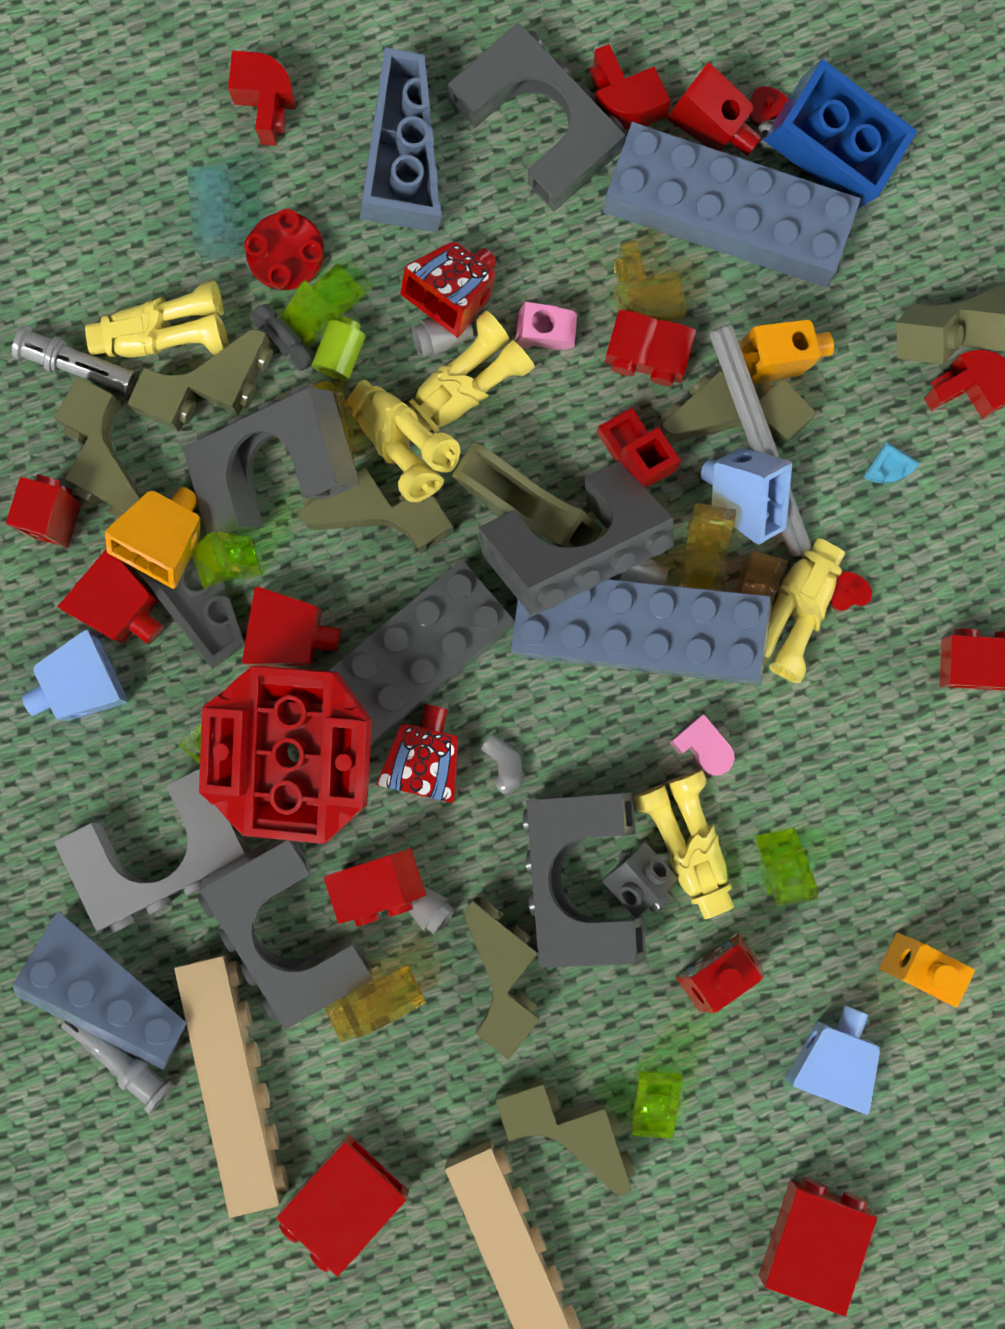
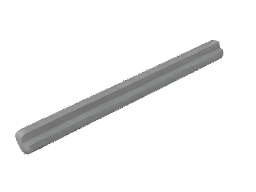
(755, 424)

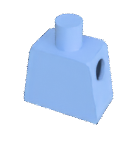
(753, 486)
(75, 680)
(838, 1062)

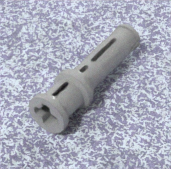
(55, 352)
(131, 1071)

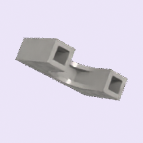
(115, 895)

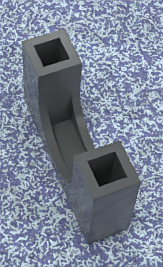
(521, 66)
(224, 458)
(549, 574)
(562, 932)
(290, 985)

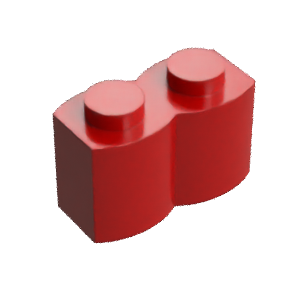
(649, 347)

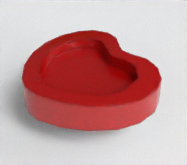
(767, 104)
(850, 591)

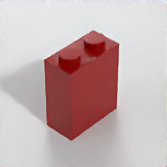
(342, 1206)
(818, 1246)

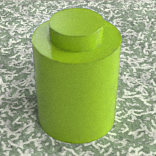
(339, 348)

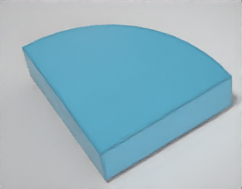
(890, 465)

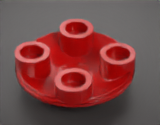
(284, 250)

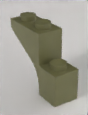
(935, 332)
(221, 380)
(713, 410)
(97, 471)
(506, 490)
(366, 506)
(505, 958)
(584, 1132)

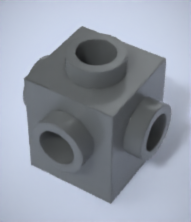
(641, 881)

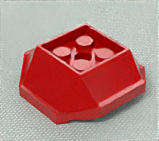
(248, 762)

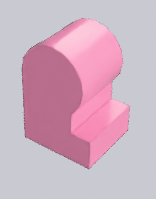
(545, 327)
(707, 744)

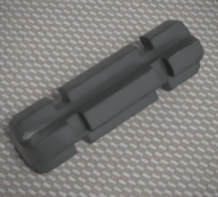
(282, 337)

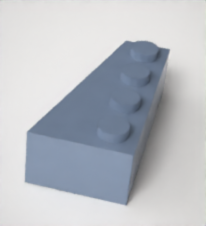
(401, 159)
(94, 992)

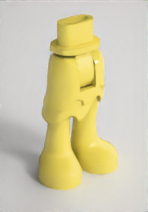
(146, 328)
(452, 393)
(391, 427)
(806, 595)
(698, 860)

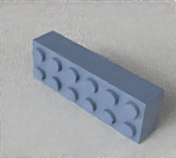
(730, 205)
(652, 631)

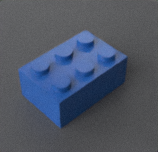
(840, 134)

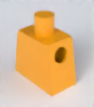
(783, 350)
(157, 535)
(927, 969)

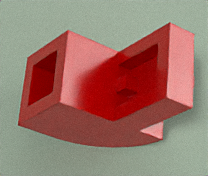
(262, 83)
(629, 99)
(976, 373)
(642, 452)

